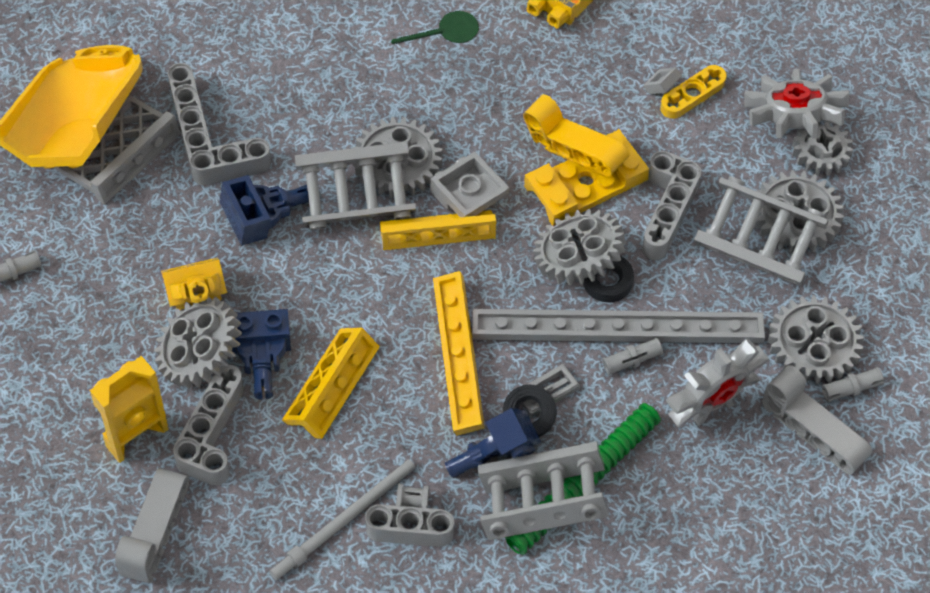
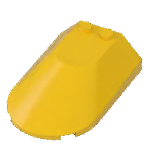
(70, 106)

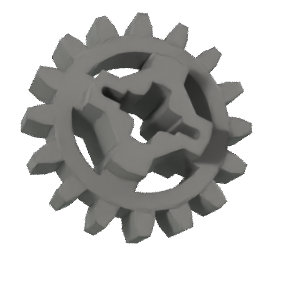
(818, 151)

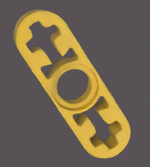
(698, 82)

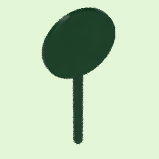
(454, 27)

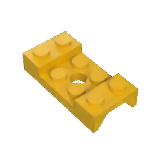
(563, 193)
(129, 405)

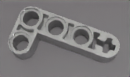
(668, 209)
(214, 421)
(813, 422)
(142, 551)

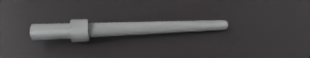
(298, 555)

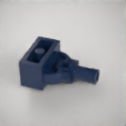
(257, 207)
(262, 341)
(510, 436)

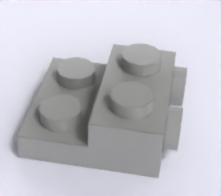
(468, 186)

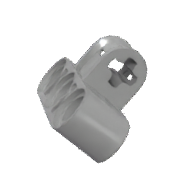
(410, 508)

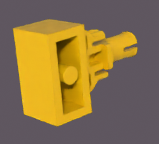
(194, 282)

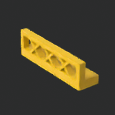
(437, 230)
(333, 382)

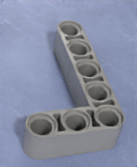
(194, 132)

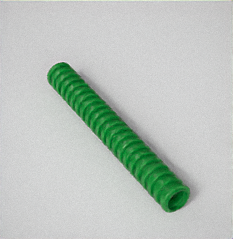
(612, 450)

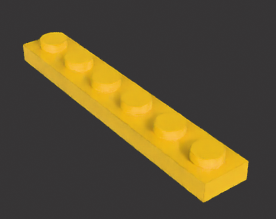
(458, 354)

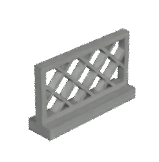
(131, 157)

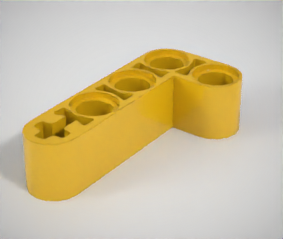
(572, 139)

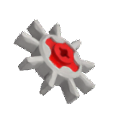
(796, 104)
(716, 383)

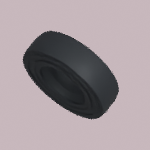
(615, 292)
(540, 395)

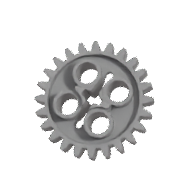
(420, 146)
(809, 195)
(559, 256)
(197, 342)
(835, 355)

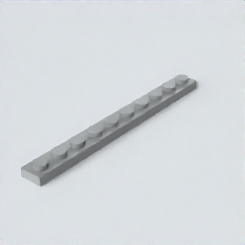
(617, 326)

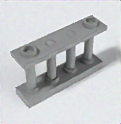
(338, 162)
(764, 258)
(536, 469)

